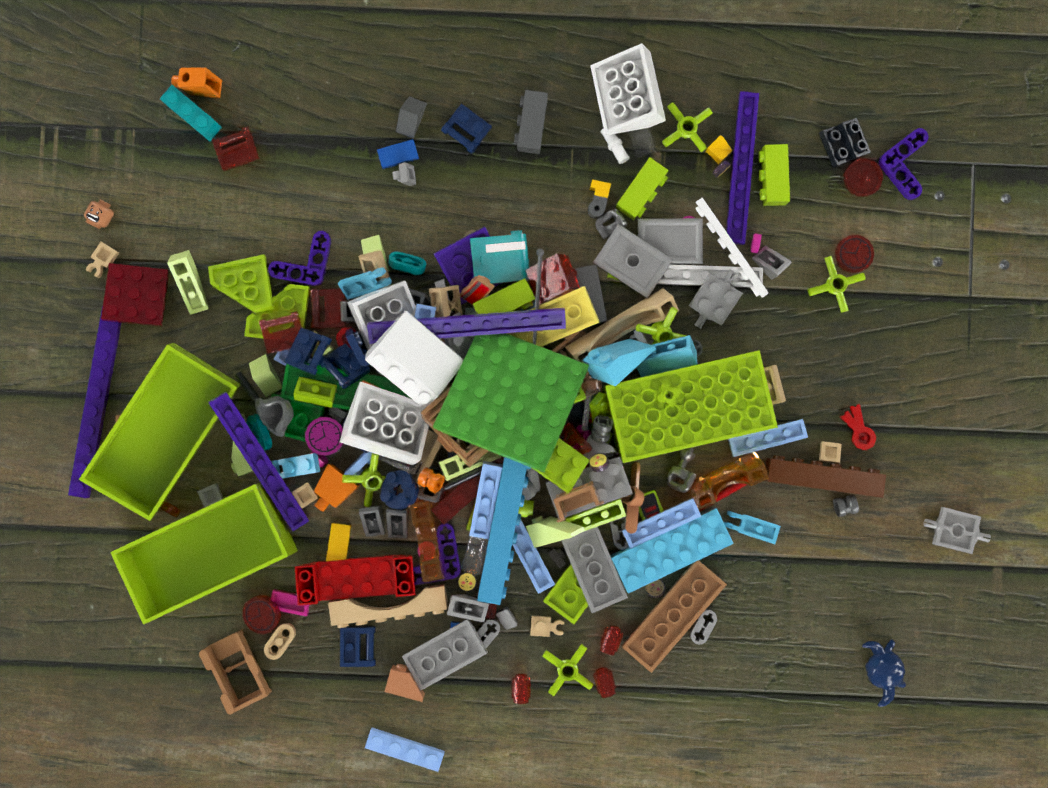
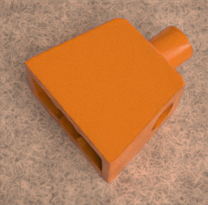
(198, 82)
(332, 489)

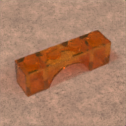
(746, 470)
(428, 543)

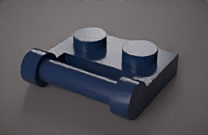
(470, 124)
(355, 342)
(303, 348)
(347, 361)
(351, 646)

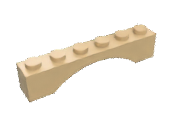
(645, 312)
(351, 611)

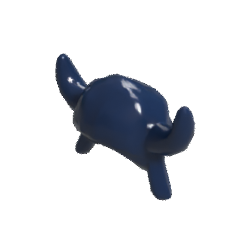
(885, 670)

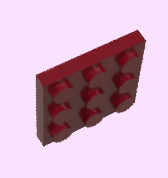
(135, 295)

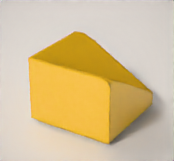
(719, 149)

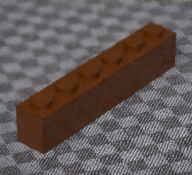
(825, 477)

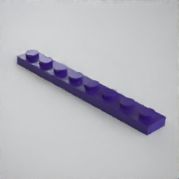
(742, 166)
(258, 461)

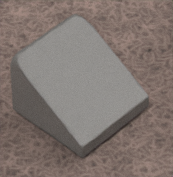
(506, 618)

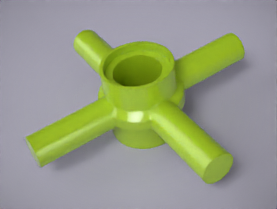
(681, 132)
(844, 282)
(661, 330)
(368, 473)
(567, 677)

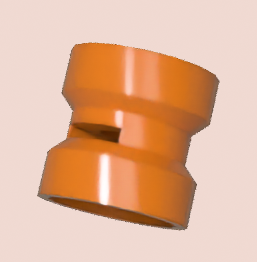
(431, 480)

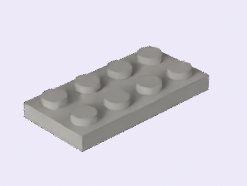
(609, 484)
(594, 569)
(444, 654)

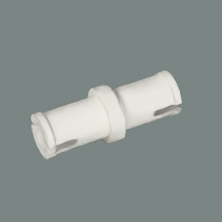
(616, 147)

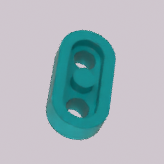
(407, 263)
(260, 431)

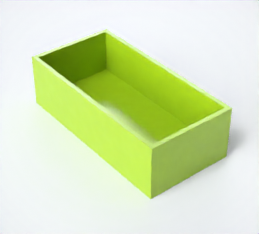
(713, 405)
(158, 432)
(203, 552)

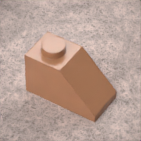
(403, 684)

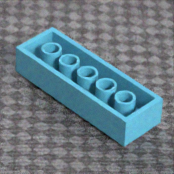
(671, 550)

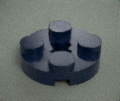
(389, 490)

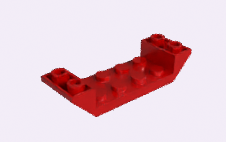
(354, 578)

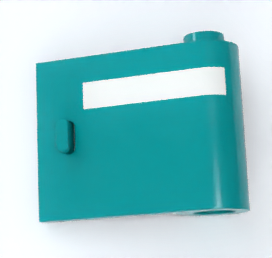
(501, 257)

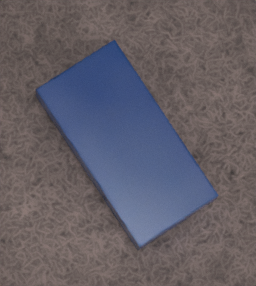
(398, 154)

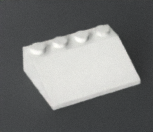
(628, 91)
(380, 306)
(414, 359)
(385, 424)

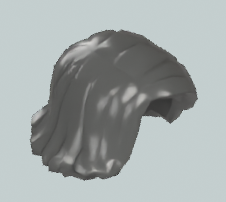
(275, 414)

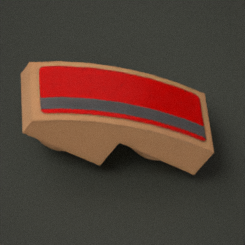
(477, 289)

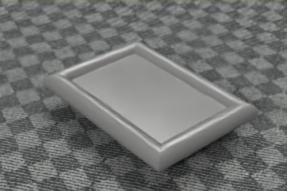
(675, 237)
(632, 261)

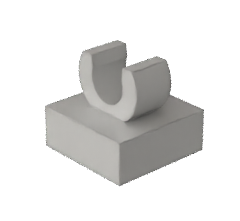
(405, 174)
(642, 337)
(210, 495)

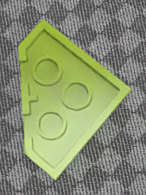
(244, 282)
(289, 300)

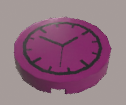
(324, 436)

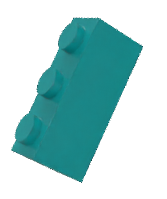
(190, 113)

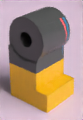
(600, 198)

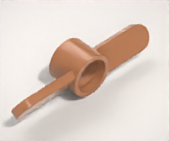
(633, 505)

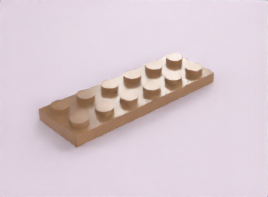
(673, 615)

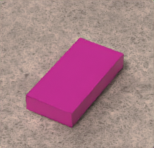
(288, 602)

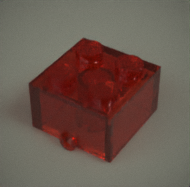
(556, 278)

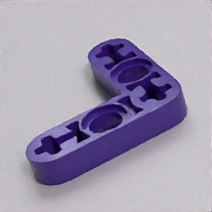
(897, 165)
(311, 266)
(447, 575)

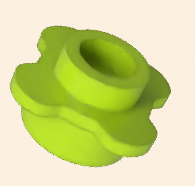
(674, 392)

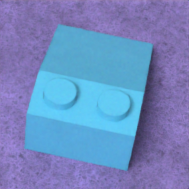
(616, 360)

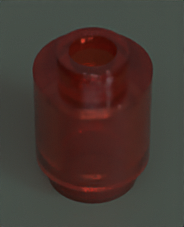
(611, 640)
(604, 682)
(521, 689)

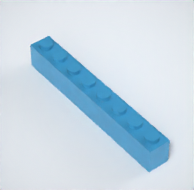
(502, 532)

